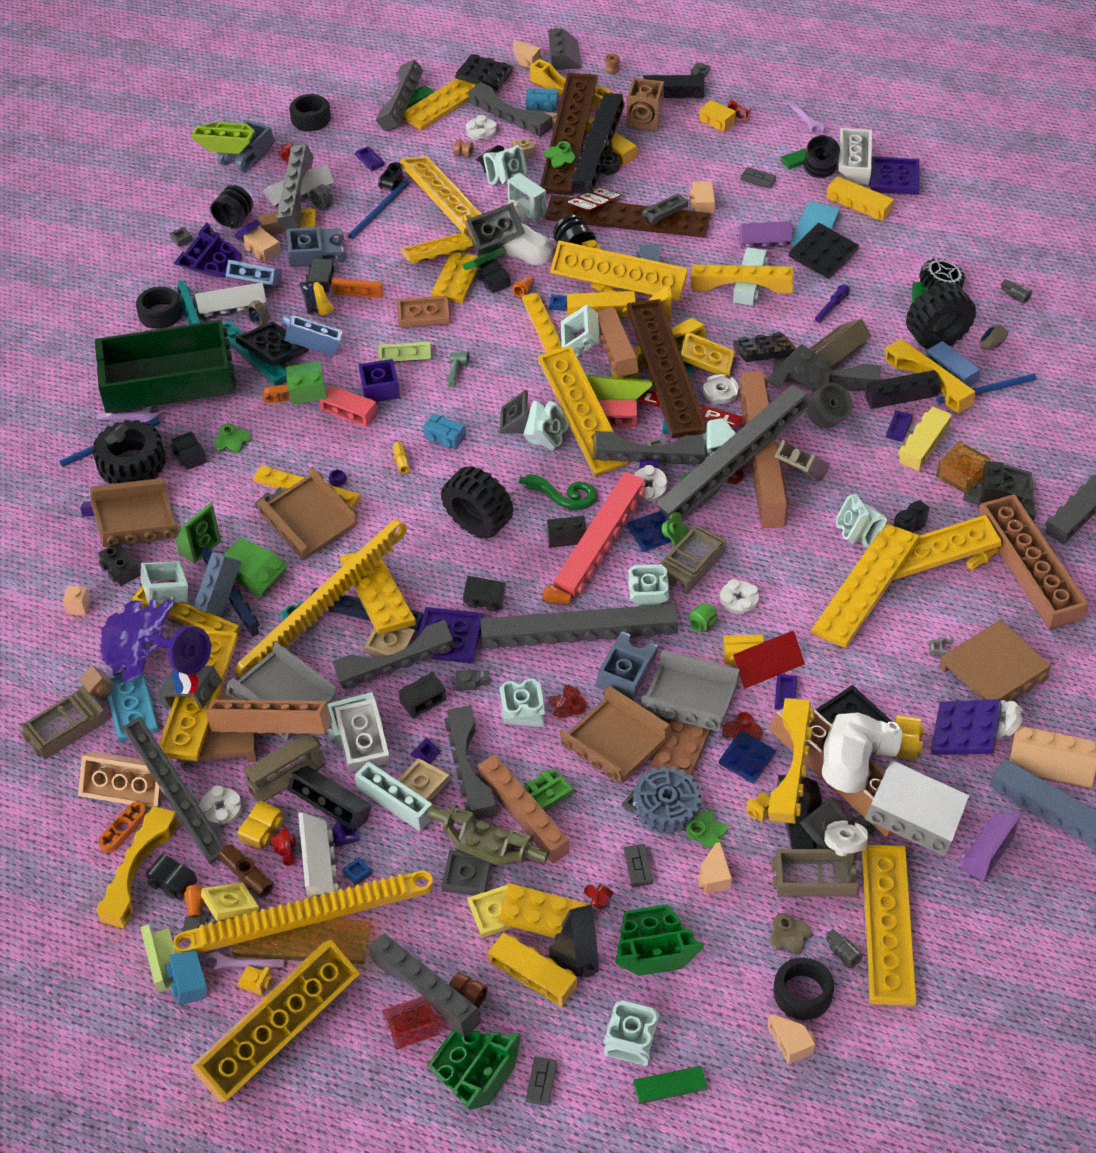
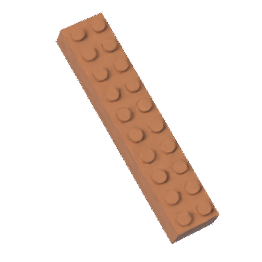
(765, 467)

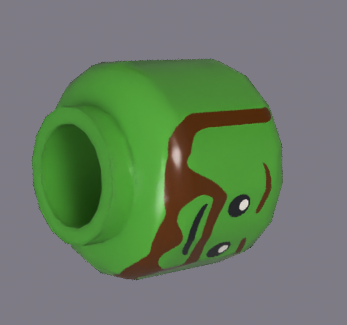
(703, 617)

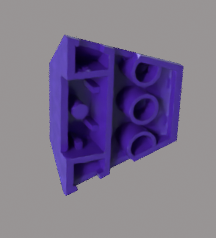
(208, 254)

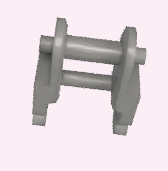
(938, 642)

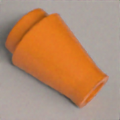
(522, 287)
(555, 595)
(194, 900)

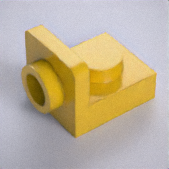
(308, 218)
(758, 807)
(256, 980)

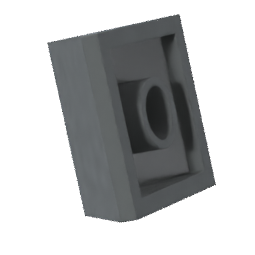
(515, 414)

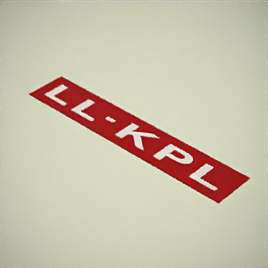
(708, 413)

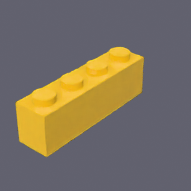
(860, 198)
(601, 301)
(533, 969)

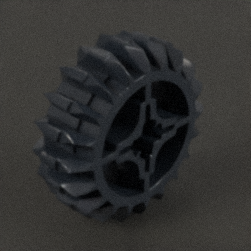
(940, 271)

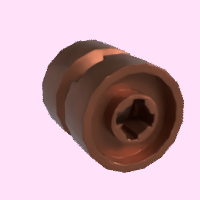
(472, 991)

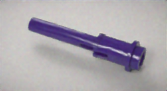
(842, 291)

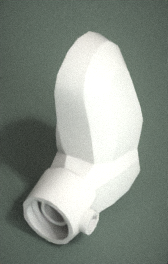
(531, 246)
(850, 746)

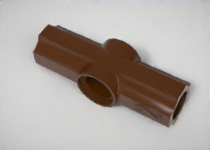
(253, 878)

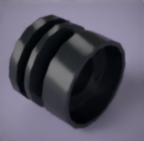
(821, 156)
(231, 206)
(572, 230)

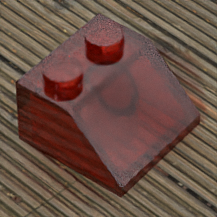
(410, 1022)

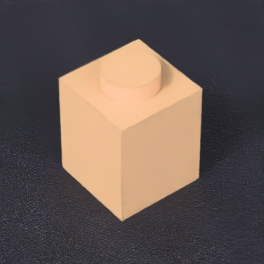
(76, 600)

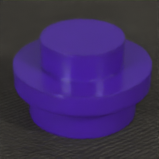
(337, 477)

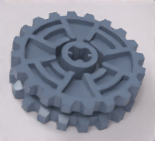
(666, 799)

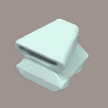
(504, 165)
(546, 425)
(716, 435)
(859, 521)
(648, 584)
(522, 703)
(631, 1032)

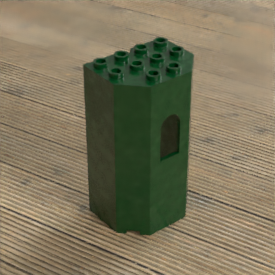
(164, 366)

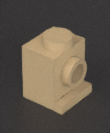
(527, 146)

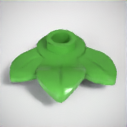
(560, 154)
(231, 440)
(675, 528)
(709, 830)

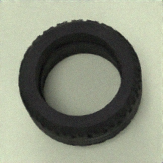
(310, 121)
(163, 317)
(803, 1008)

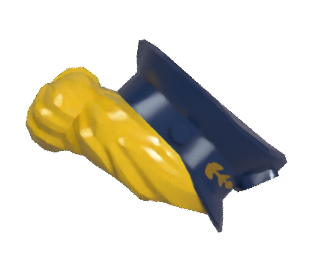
(315, 298)

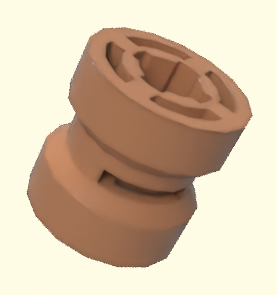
(612, 63)
(463, 148)

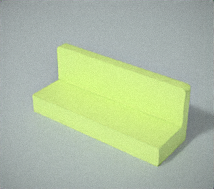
(405, 351)
(158, 948)

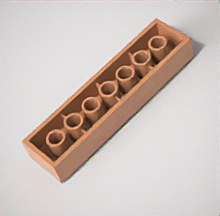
(1034, 563)
(820, 728)

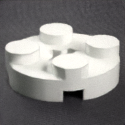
(475, 128)
(726, 395)
(658, 481)
(746, 590)
(1009, 719)
(217, 796)
(846, 837)

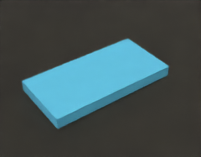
(811, 216)
(130, 702)

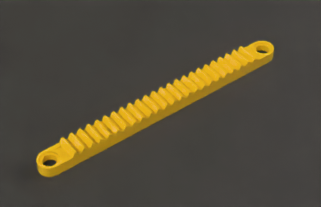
(325, 595)
(304, 912)

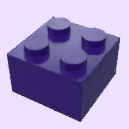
(379, 380)

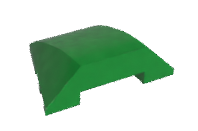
(655, 941)
(475, 1065)

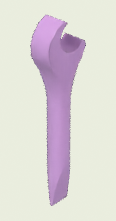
(813, 125)
(144, 414)
(225, 962)

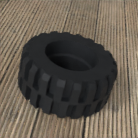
(941, 315)
(132, 468)
(477, 502)

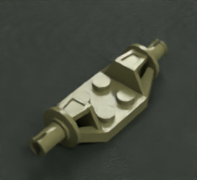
(486, 839)

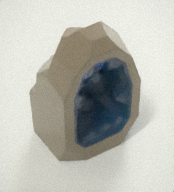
(258, 313)
(993, 337)

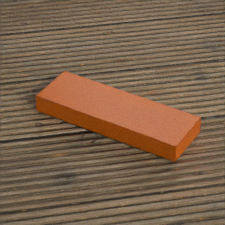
(357, 288)

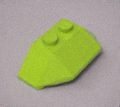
(223, 136)
(618, 388)

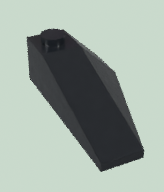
(809, 802)
(576, 943)

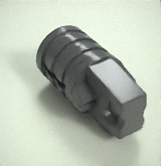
(1016, 291)
(843, 948)

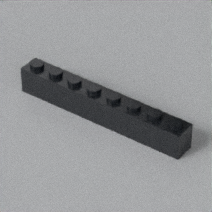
(597, 143)

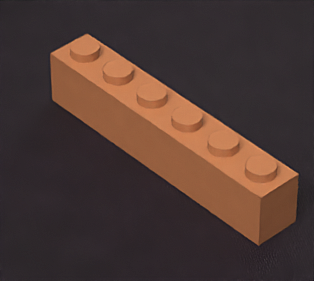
(616, 343)
(269, 716)
(523, 808)

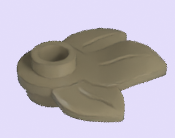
(791, 936)

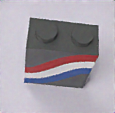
(197, 685)

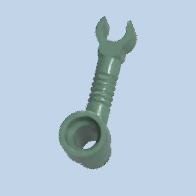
(457, 359)

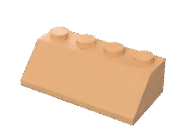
(1054, 756)
(118, 780)

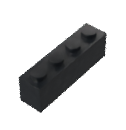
(680, 85)
(902, 389)
(329, 797)

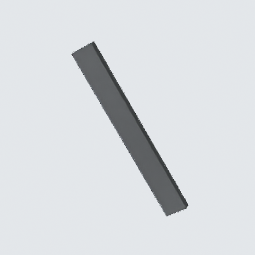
(174, 789)

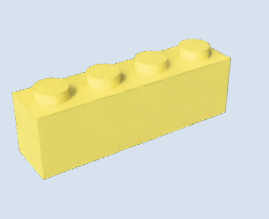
(925, 438)

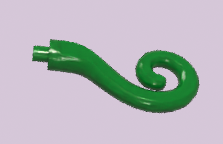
(539, 483)

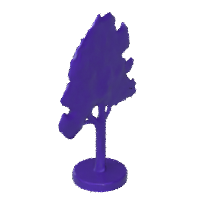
(129, 631)

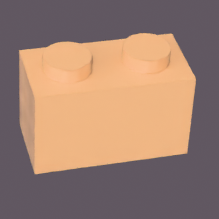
(702, 197)
(262, 244)

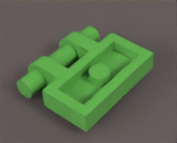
(552, 792)

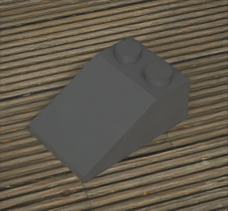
(494, 228)

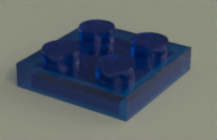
(648, 531)
(747, 757)

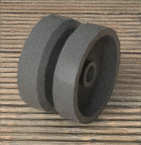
(829, 405)

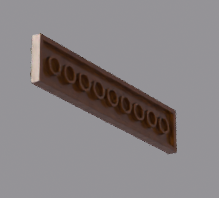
(570, 127)
(630, 217)
(666, 368)

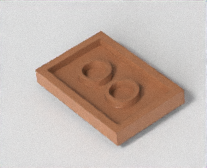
(423, 311)
(682, 748)

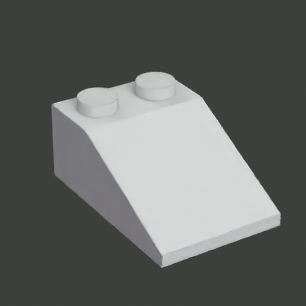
(362, 735)

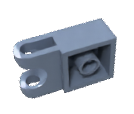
(259, 144)
(314, 243)
(626, 666)

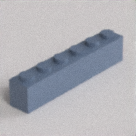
(1046, 801)

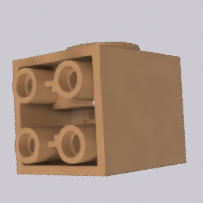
(645, 104)

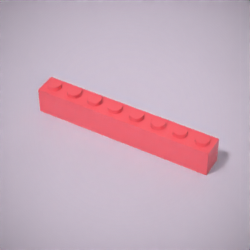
(600, 534)

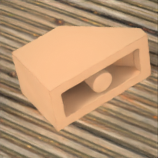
(526, 53)
(714, 872)
(791, 1038)

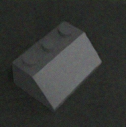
(563, 49)

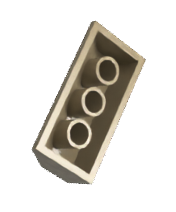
(842, 341)

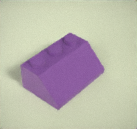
(765, 233)
(990, 844)

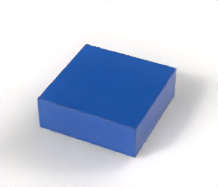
(558, 302)
(357, 871)

